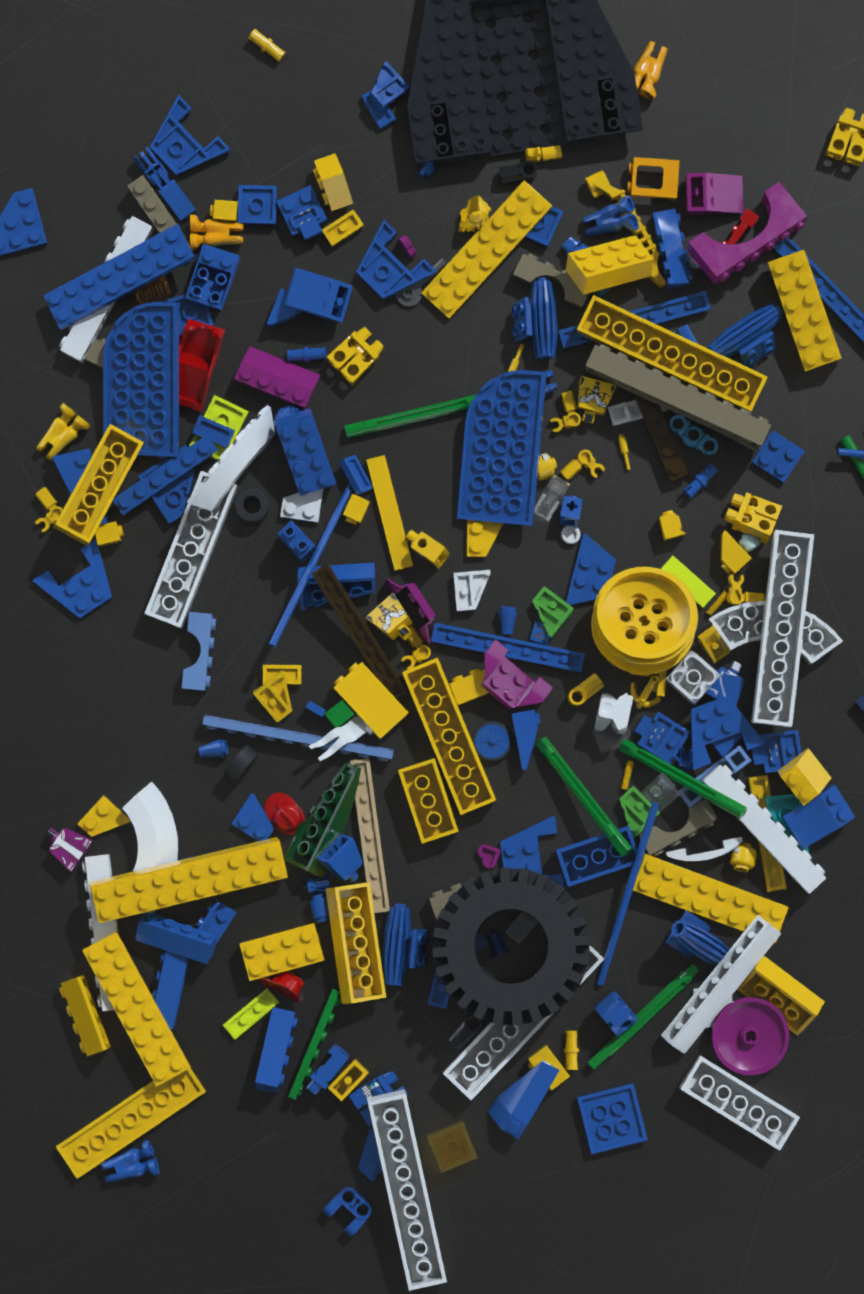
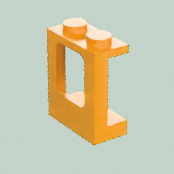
(670, 178)

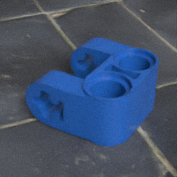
(352, 1206)

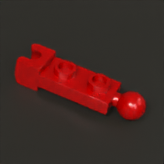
(746, 222)

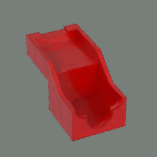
(197, 360)

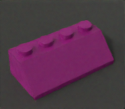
(277, 378)

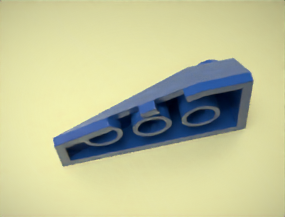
(519, 1102)

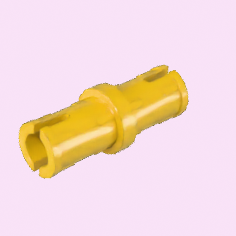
(266, 45)
(571, 1050)

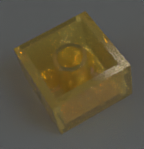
(452, 1146)

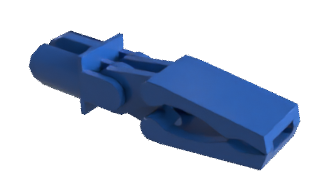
(171, 191)

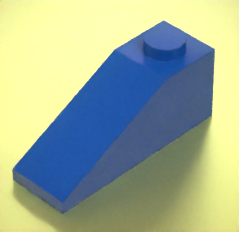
(525, 730)

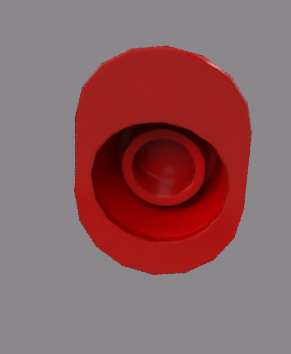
(284, 813)
(287, 984)

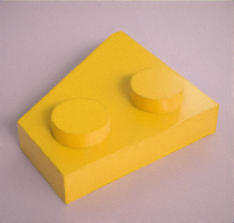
(275, 696)

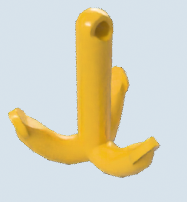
(641, 701)

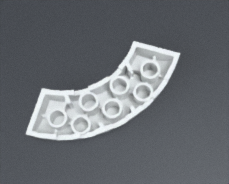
(745, 622)

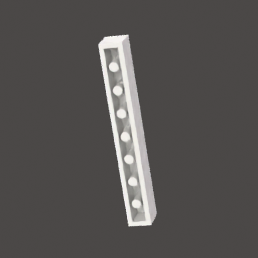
(86, 330)
(767, 832)
(99, 868)
(721, 984)

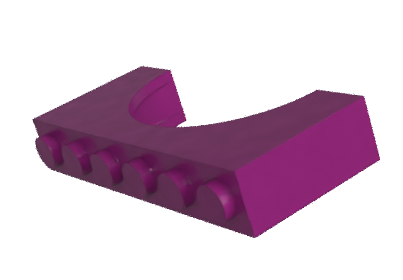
(722, 259)

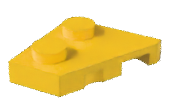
(481, 537)
(102, 817)

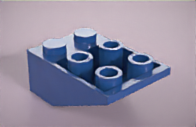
(213, 277)
(318, 295)

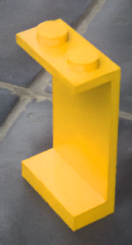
(370, 699)

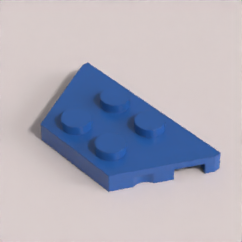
(591, 571)

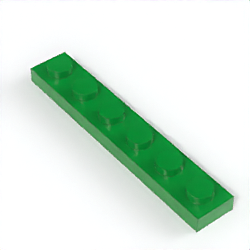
(312, 1052)

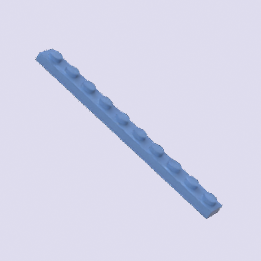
(289, 737)

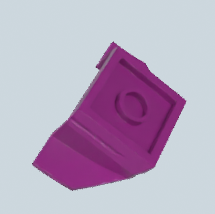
(416, 597)
(508, 682)

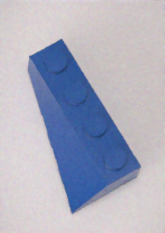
(670, 249)
(355, 578)

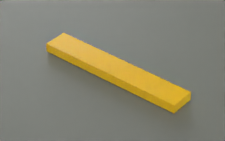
(389, 513)
(772, 868)

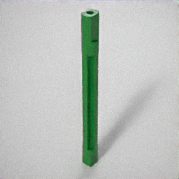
(408, 417)
(683, 779)
(583, 796)
(645, 1015)

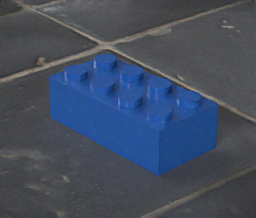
(305, 451)
(594, 858)

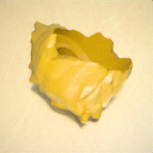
(474, 214)

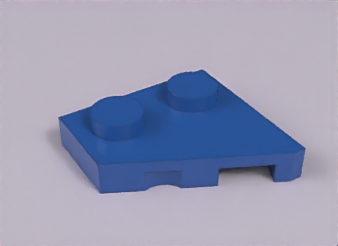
(388, 87)
(253, 820)

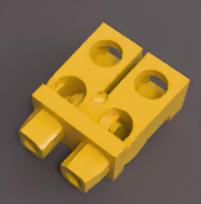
(848, 131)
(359, 350)
(754, 517)

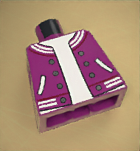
(68, 846)

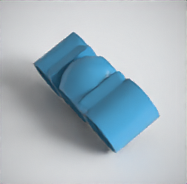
(702, 438)

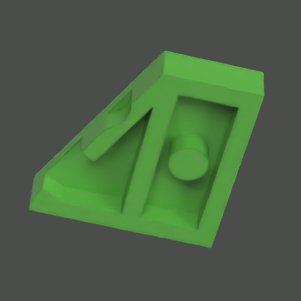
(552, 610)
(635, 810)

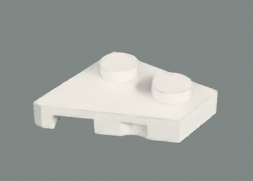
(302, 507)
(469, 588)

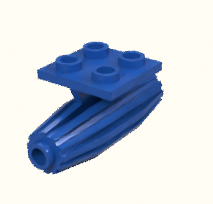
(537, 319)
(749, 336)
(693, 937)
(402, 946)

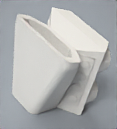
(692, 677)
(613, 712)

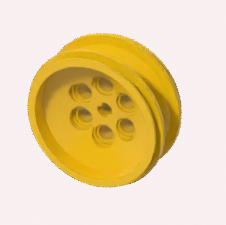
(652, 590)

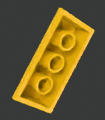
(784, 992)
(85, 1015)

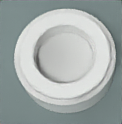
(570, 535)

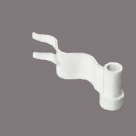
(347, 734)

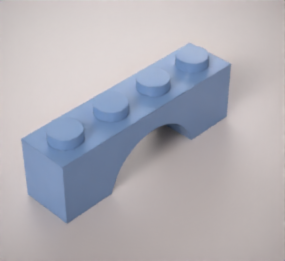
(196, 676)
(733, 760)

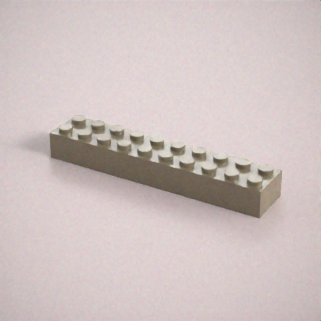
(678, 397)

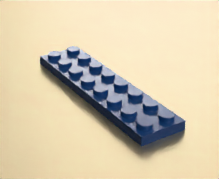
(119, 276)

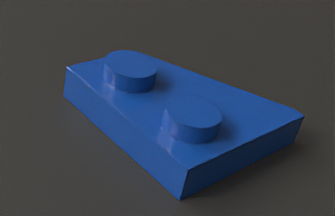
(370, 1160)

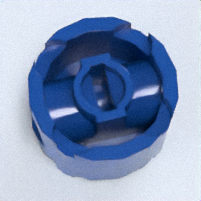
(615, 1013)

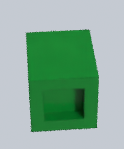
(340, 713)

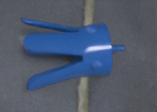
(684, 761)
(318, 884)
(496, 944)

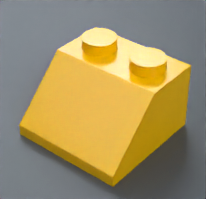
(805, 776)

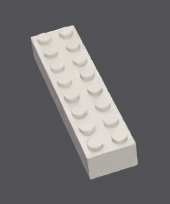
(188, 560)

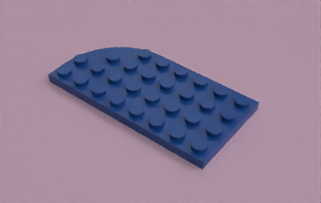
(144, 377)
(503, 449)

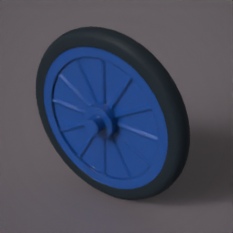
(492, 741)

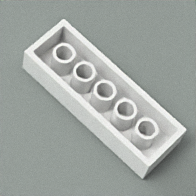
(739, 1102)

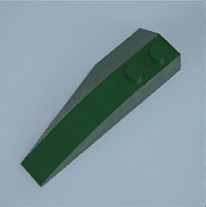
(324, 822)

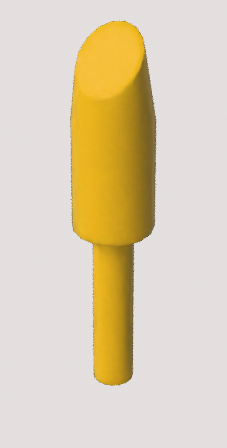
(515, 362)
(624, 449)

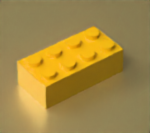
(609, 264)
(428, 800)
(282, 951)

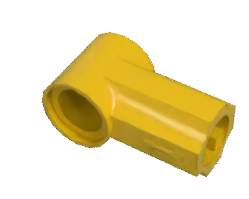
(586, 689)

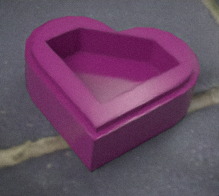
(407, 246)
(489, 855)

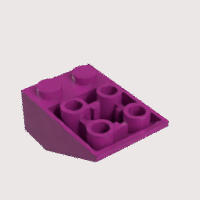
(713, 194)

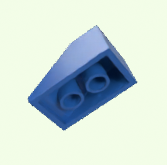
(818, 817)

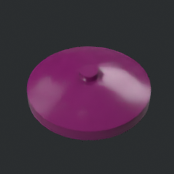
(750, 1036)

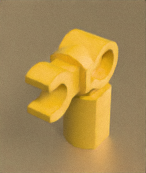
(545, 154)
(572, 419)
(574, 466)
(49, 503)
(735, 592)
(421, 653)

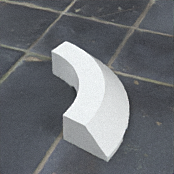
(234, 461)
(153, 827)

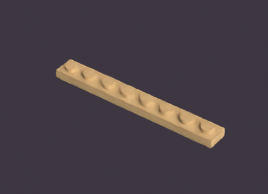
(371, 837)

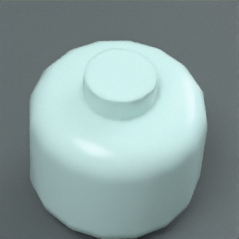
(749, 542)

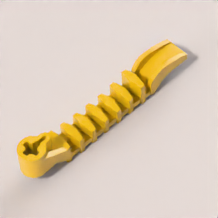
(599, 185)

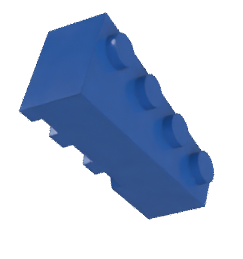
(71, 468)
(275, 1049)

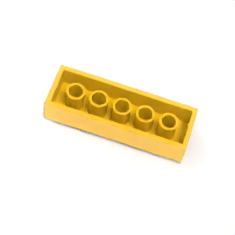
(804, 310)
(98, 484)
(355, 943)

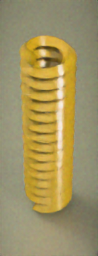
(717, 603)
(626, 778)

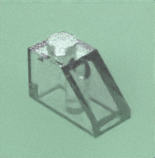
(551, 498)

